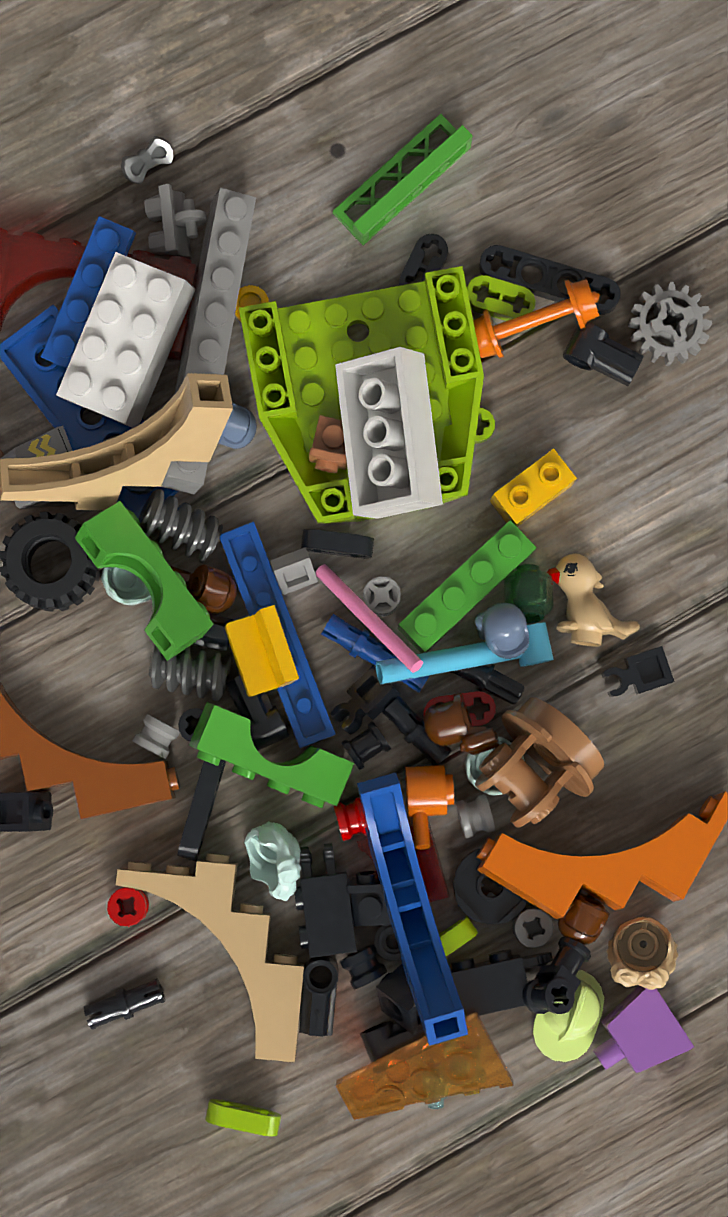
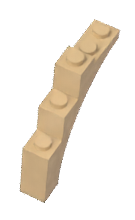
(93, 476)
(209, 896)

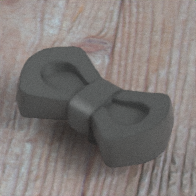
(157, 152)

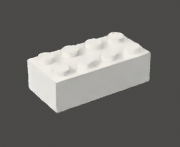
(126, 340)
(388, 433)

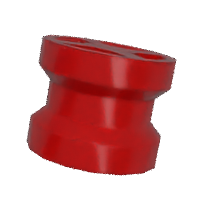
(350, 819)
(132, 901)

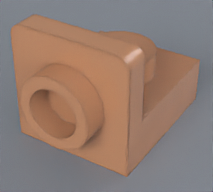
(328, 446)

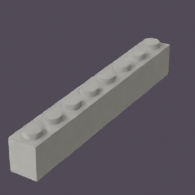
(213, 308)

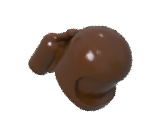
(210, 587)
(452, 724)
(584, 919)

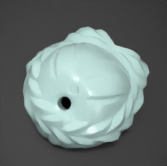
(274, 858)

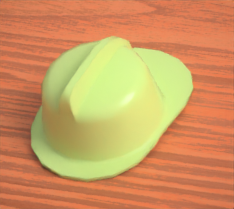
(571, 1034)

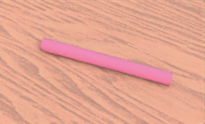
(369, 618)

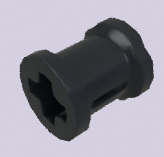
(184, 724)
(366, 745)

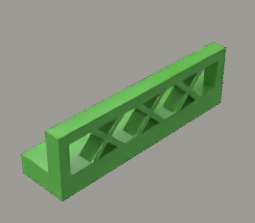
(408, 185)

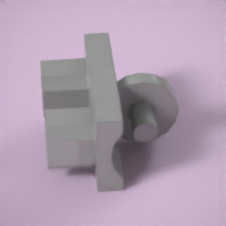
(178, 221)

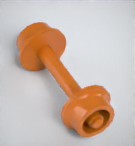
(581, 302)

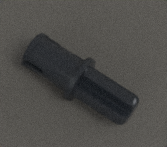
(493, 682)

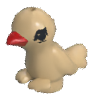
(585, 613)

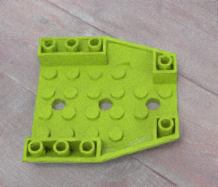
(295, 376)

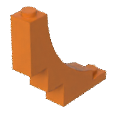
(663, 863)

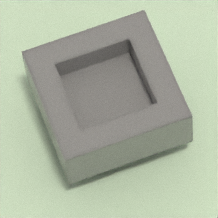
(294, 571)

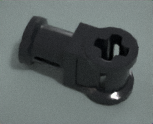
(557, 980)

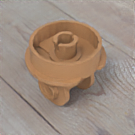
(555, 746)

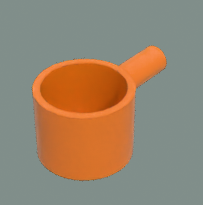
(427, 795)

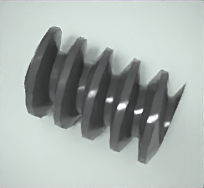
(180, 524)
(190, 673)

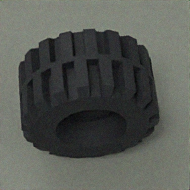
(18, 558)

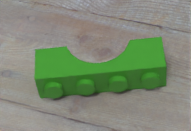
(118, 541)
(466, 587)
(228, 737)

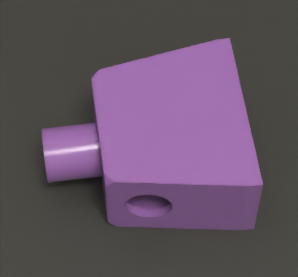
(642, 1032)

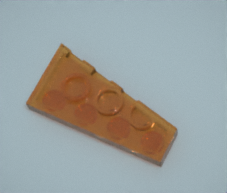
(426, 1073)

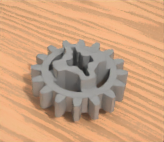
(683, 317)

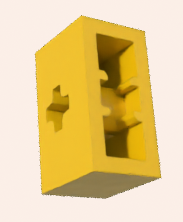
(533, 488)

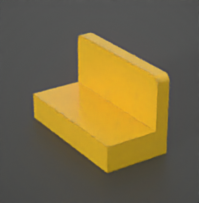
(261, 652)

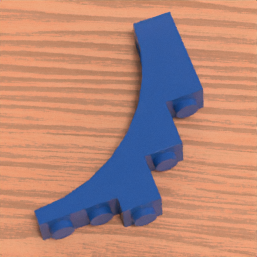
(410, 910)

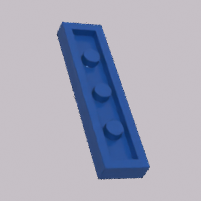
(103, 243)

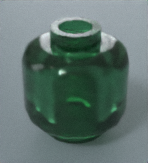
(530, 592)

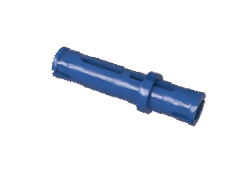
(363, 646)

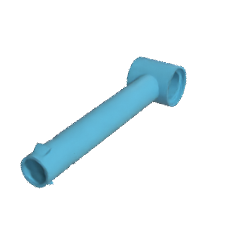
(466, 657)

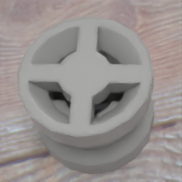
(381, 588)
(156, 736)
(475, 816)

